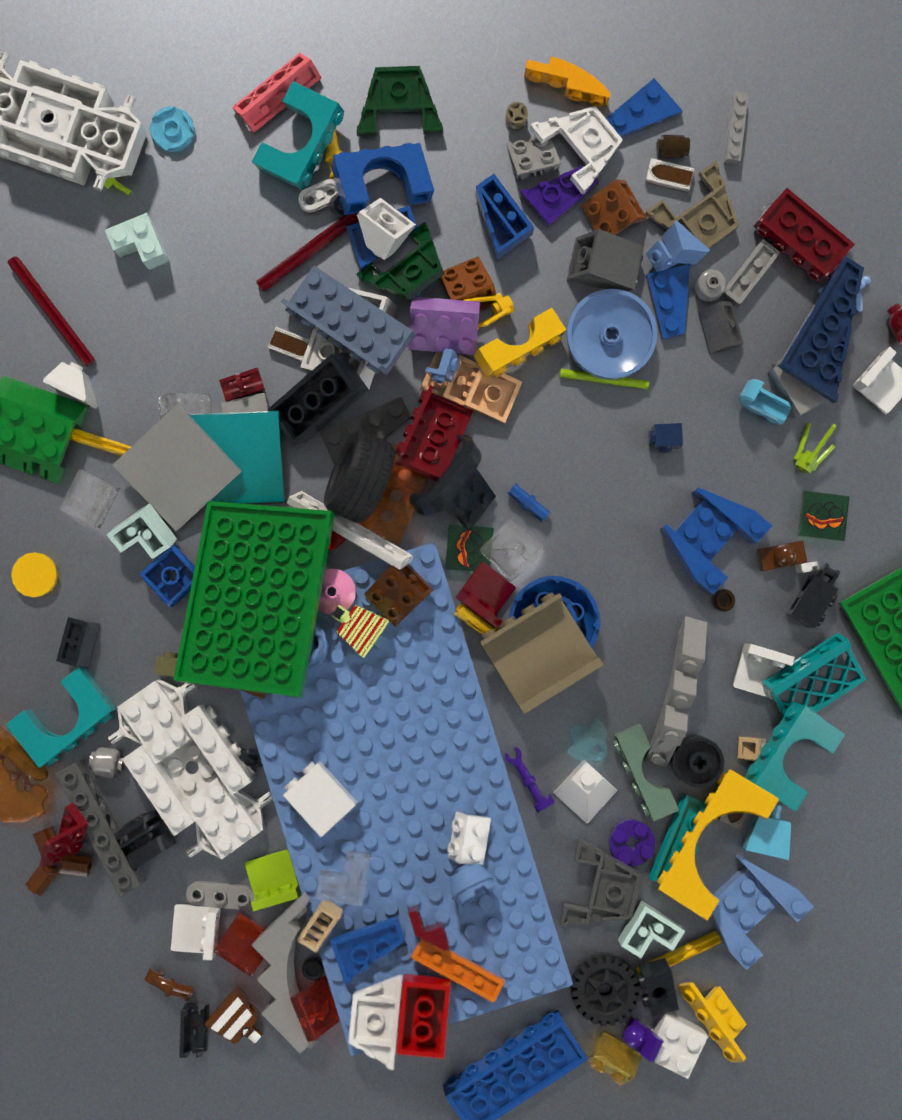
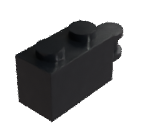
(815, 598)

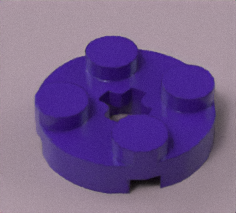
(643, 849)

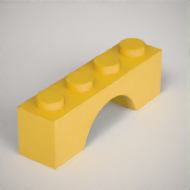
(498, 356)

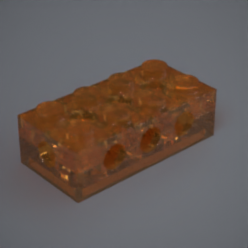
(396, 529)

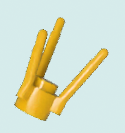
(501, 307)

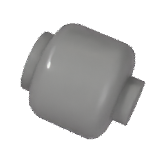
(710, 285)
(106, 762)

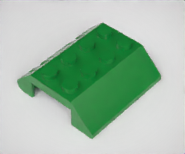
(36, 428)

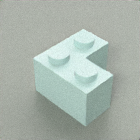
(141, 236)
(147, 529)
(649, 925)

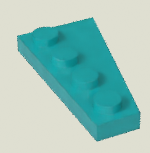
(680, 824)

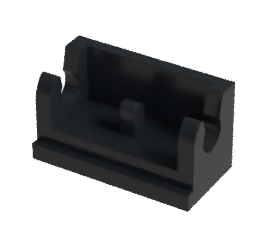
(77, 642)
(192, 1029)

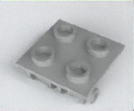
(532, 156)

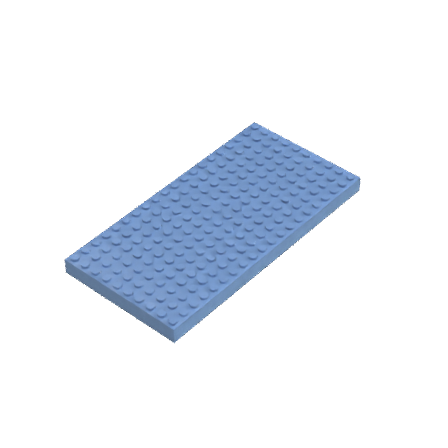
(412, 750)

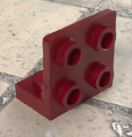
(486, 593)
(69, 839)

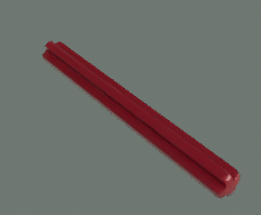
(306, 251)
(51, 311)

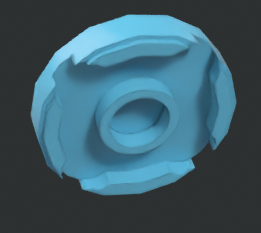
(172, 129)

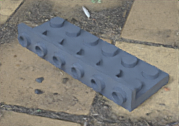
(349, 321)

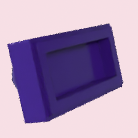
(642, 1039)

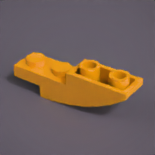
(578, 82)

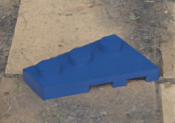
(643, 109)
(364, 254)
(669, 299)
(365, 945)

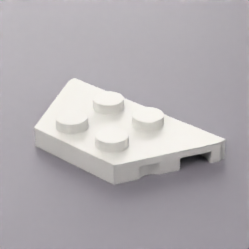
(376, 1020)

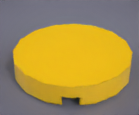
(34, 574)

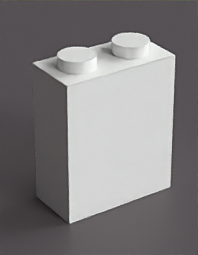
(319, 798)

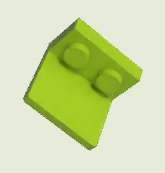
(272, 879)

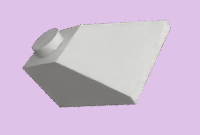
(383, 228)
(73, 383)
(585, 791)

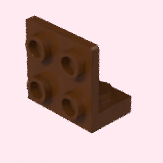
(398, 593)

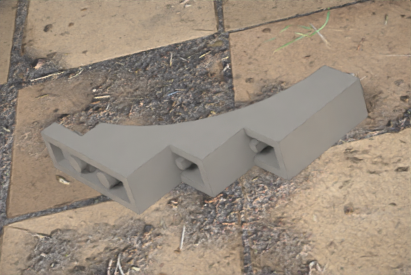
(278, 948)

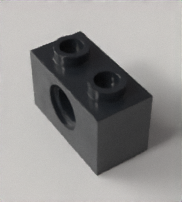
(658, 987)

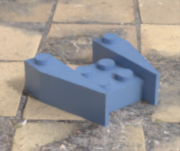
(746, 901)

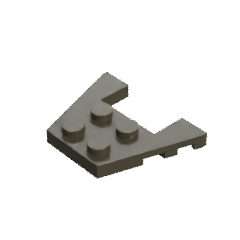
(709, 218)

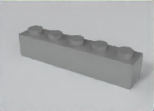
(736, 128)

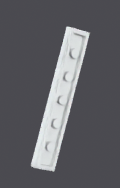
(356, 533)

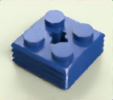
(157, 575)

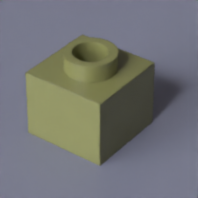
(166, 664)

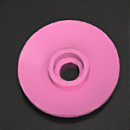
(344, 588)

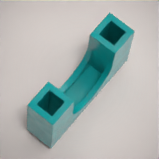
(299, 166)
(93, 709)
(768, 768)

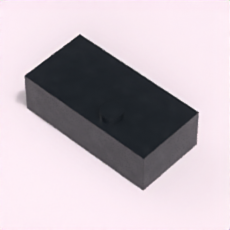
(318, 398)

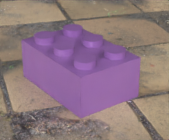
(444, 325)

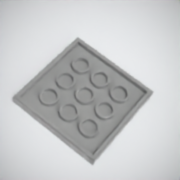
(177, 467)

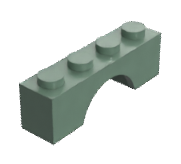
(656, 799)

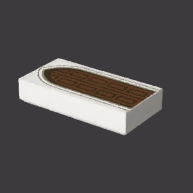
(669, 175)
(288, 344)

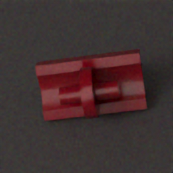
(242, 384)

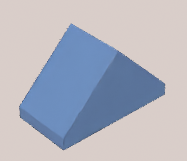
(683, 245)

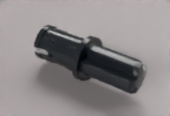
(251, 758)

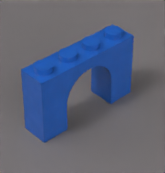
(404, 161)

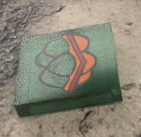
(823, 516)
(464, 547)

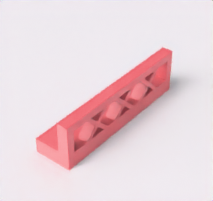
(267, 98)

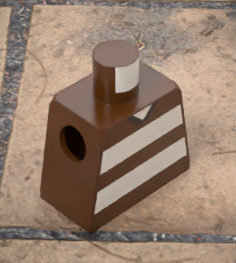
(235, 1018)

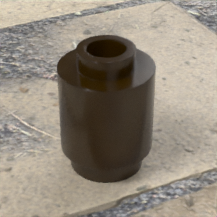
(673, 146)

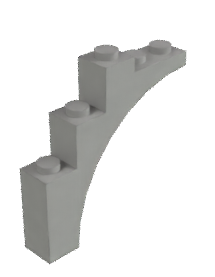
(680, 692)

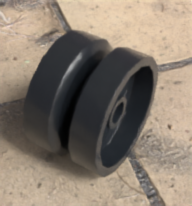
(707, 769)

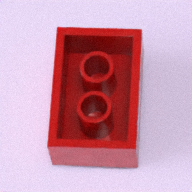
(423, 1016)

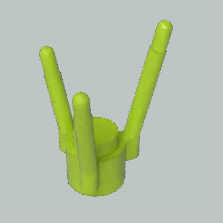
(808, 461)

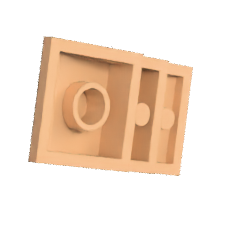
(473, 390)

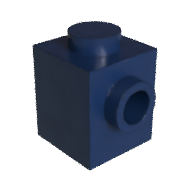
(666, 437)

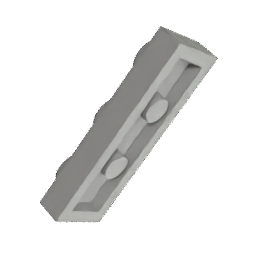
(750, 272)

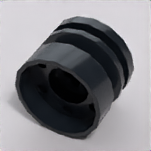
(145, 838)

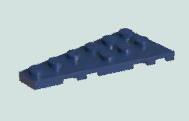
(824, 337)

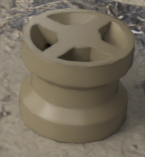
(518, 110)

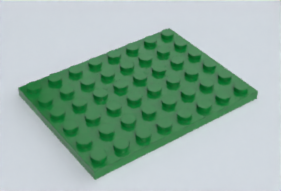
(254, 598)

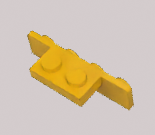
(718, 1017)

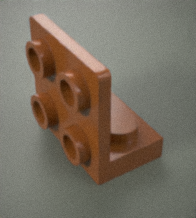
(613, 208)
(468, 281)

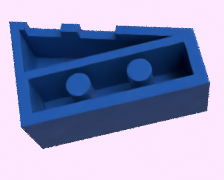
(502, 217)

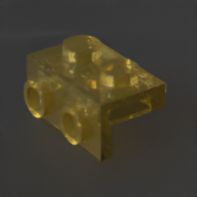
(614, 1059)

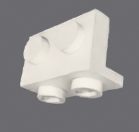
(469, 838)

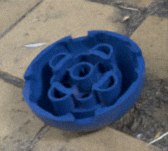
(574, 596)

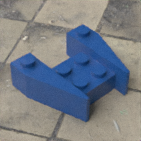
(707, 531)

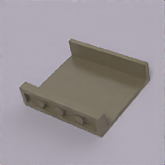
(540, 652)

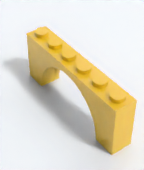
(733, 796)

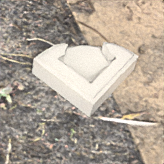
(807, 567)

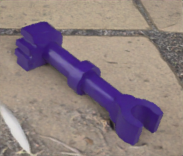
(529, 781)

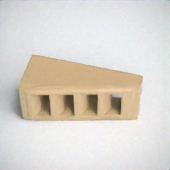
(328, 912)

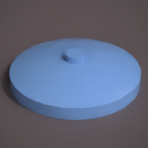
(611, 334)

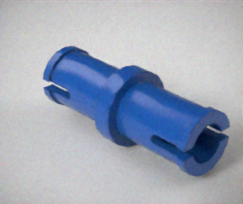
(528, 502)

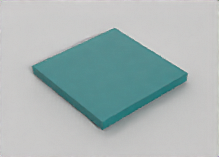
(255, 447)

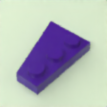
(555, 196)

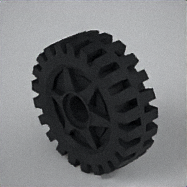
(609, 1006)

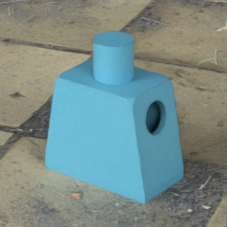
(769, 836)

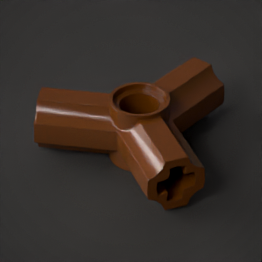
(70, 864)

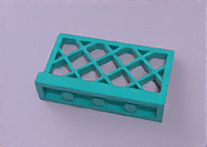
(808, 666)

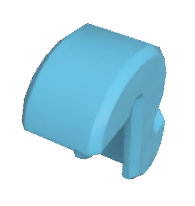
(764, 403)

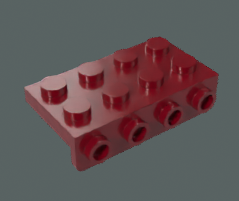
(803, 235)
(432, 436)

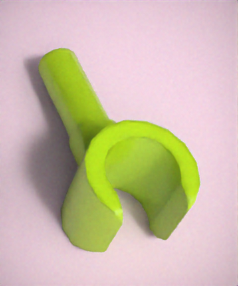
(112, 181)

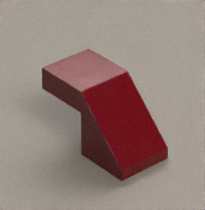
(434, 934)

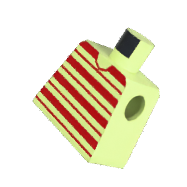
(359, 627)

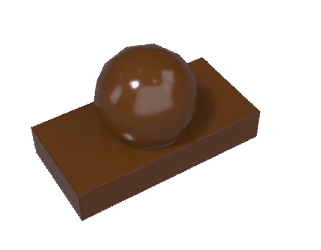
(782, 555)

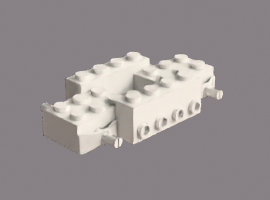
(84, 126)
(169, 740)

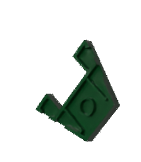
(398, 91)
(412, 272)

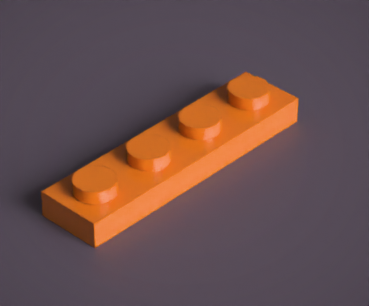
(459, 969)

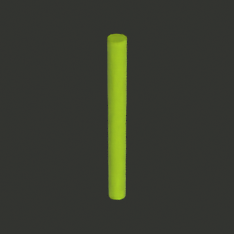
(580, 375)

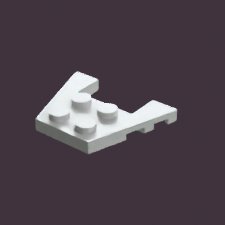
(589, 137)

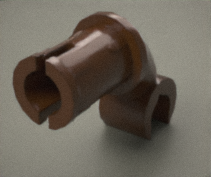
(167, 986)

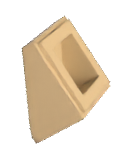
(750, 747)

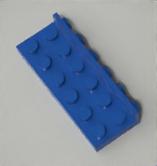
(515, 1070)

